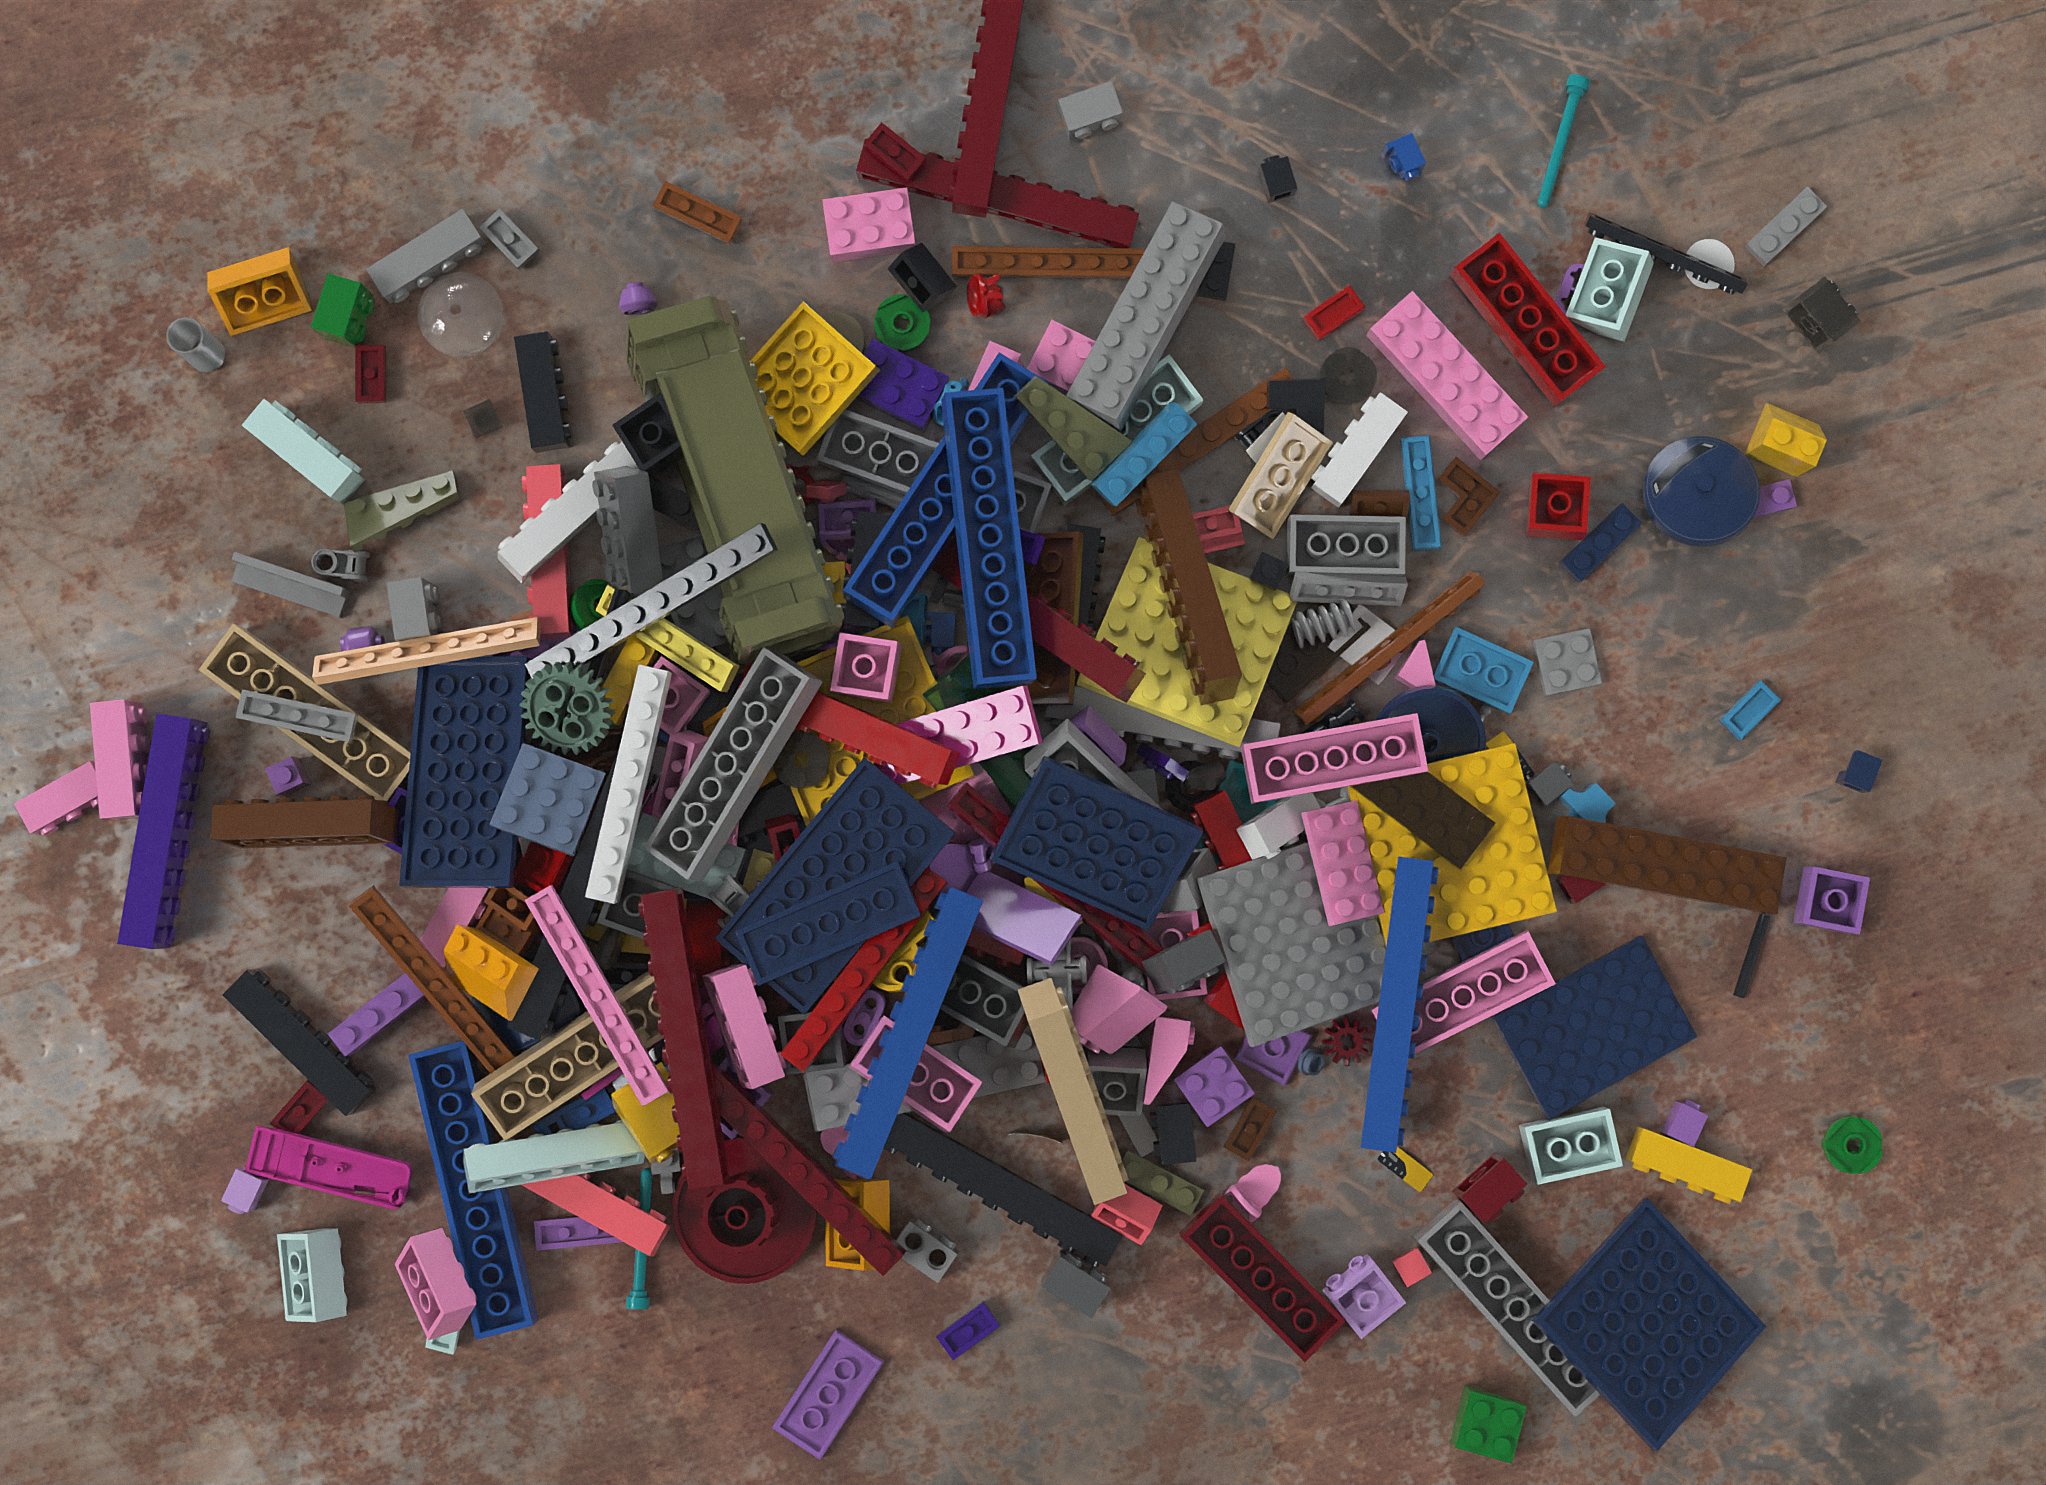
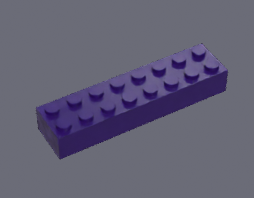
(163, 832)

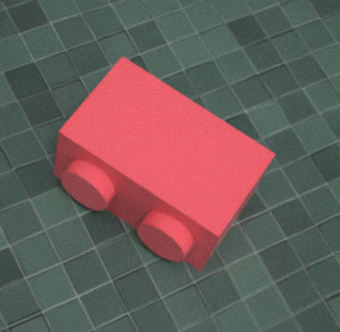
(1129, 1214)

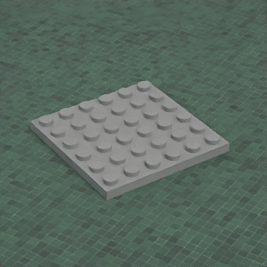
(1280, 950)

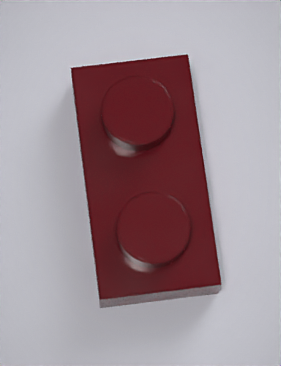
(894, 152)
(370, 374)
(300, 1109)

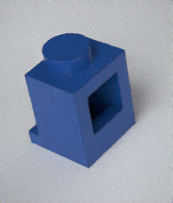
(1405, 157)
(941, 632)

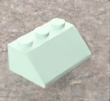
(1610, 288)
(312, 1275)

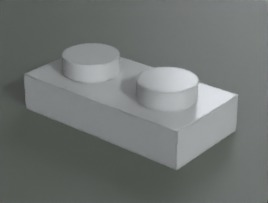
(509, 239)

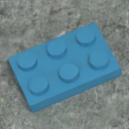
(1482, 670)

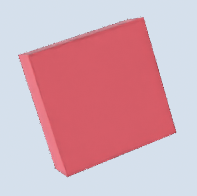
(1411, 1267)

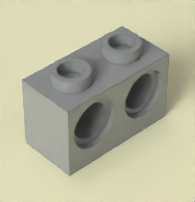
(920, 1256)

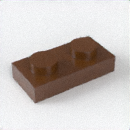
(1380, 503)
(1250, 1128)

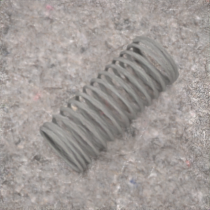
(183, 336)

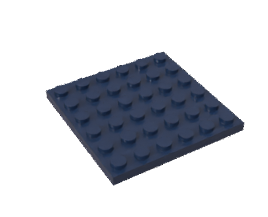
(1649, 1324)

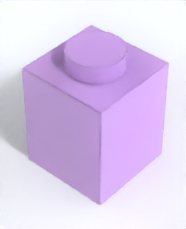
(244, 1191)

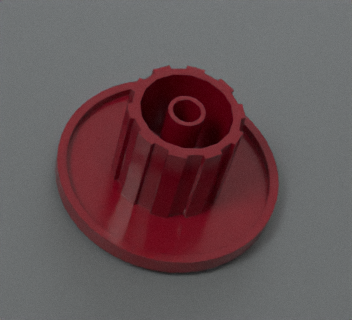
(736, 1245)

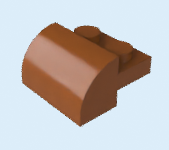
(509, 919)

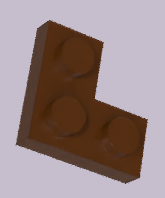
(1473, 492)

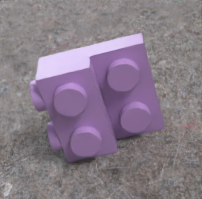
(1363, 1295)

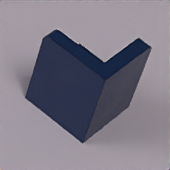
(1860, 772)

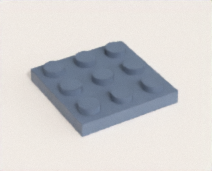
(548, 799)

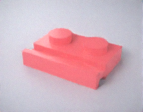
(1218, 530)

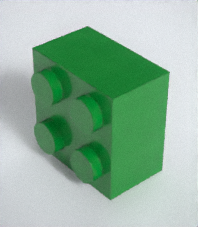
(343, 311)
(1488, 1424)

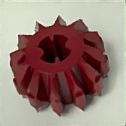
(1336, 1044)

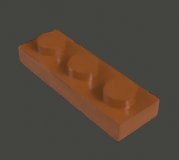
(697, 212)

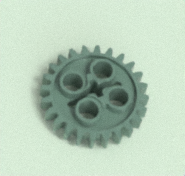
(542, 697)

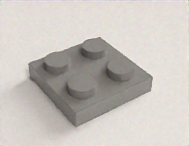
(1567, 662)

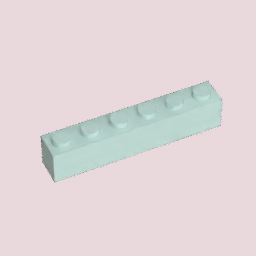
(550, 1156)

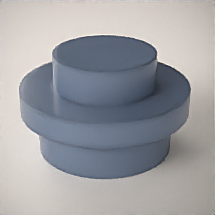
(1311, 1061)

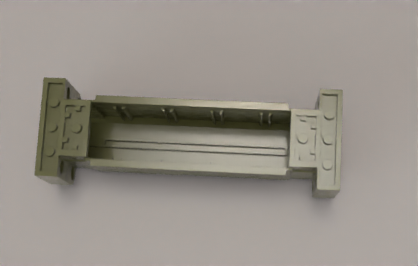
(736, 475)

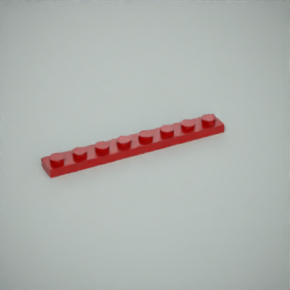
(857, 979)

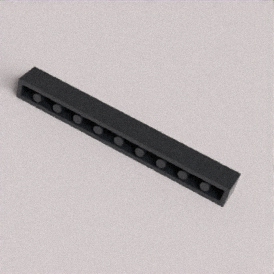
(547, 988)
(1002, 1189)

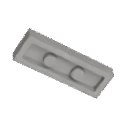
(1785, 226)

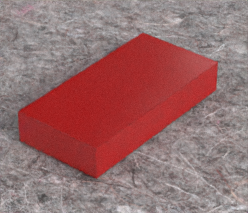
(1334, 312)

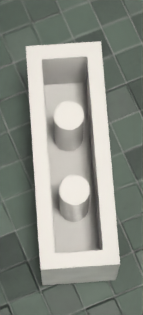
(1276, 826)

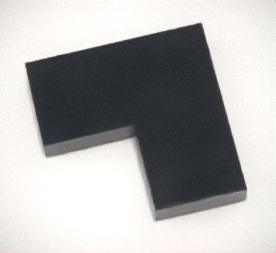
(1302, 395)

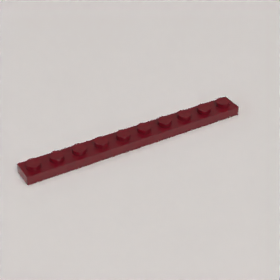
(1119, 933)

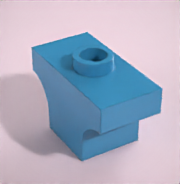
(1589, 804)

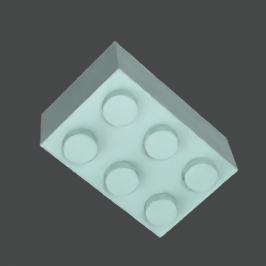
(1570, 1145)

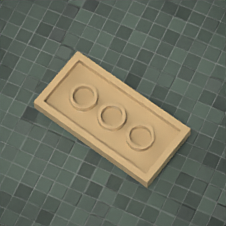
(1280, 475)

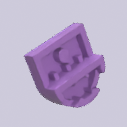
(836, 522)

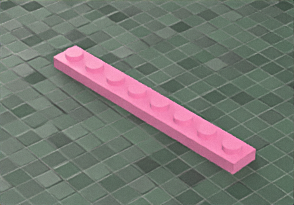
(597, 995)

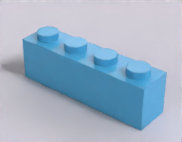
(1143, 453)

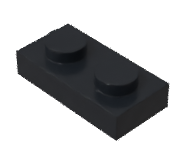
(1218, 275)

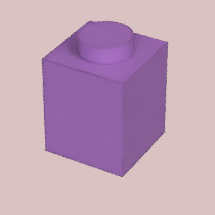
(288, 776)
(1685, 1122)

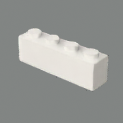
(1358, 450)

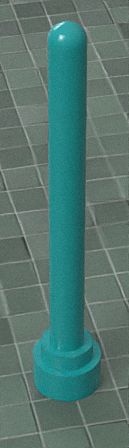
(1576, 86)
(638, 1296)

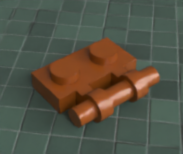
(940, 1034)

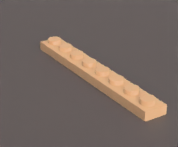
(427, 651)

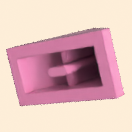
(1417, 669)

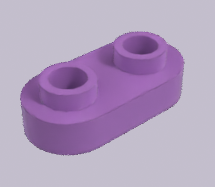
(865, 1016)

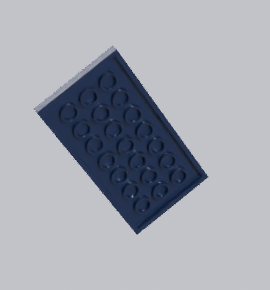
(459, 765)
(855, 833)

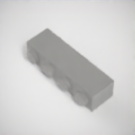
(426, 256)

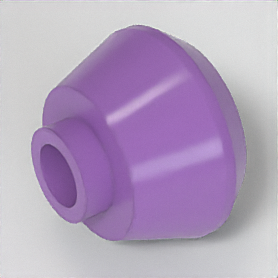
(637, 299)

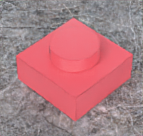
(826, 490)

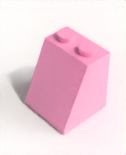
(1112, 1011)

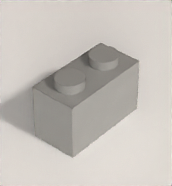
(1090, 111)

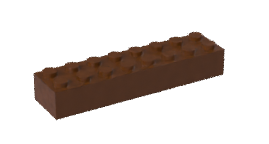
(1188, 587)
(1666, 865)

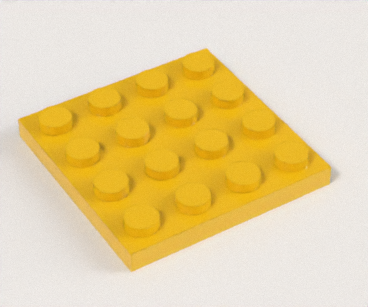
(809, 376)

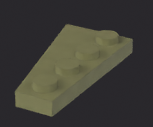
(1077, 432)
(383, 511)

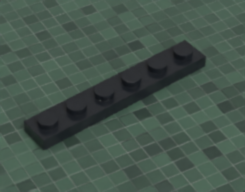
(1675, 258)

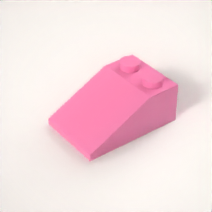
(1166, 1048)

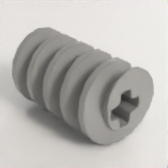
(1323, 623)

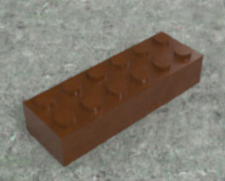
(305, 822)

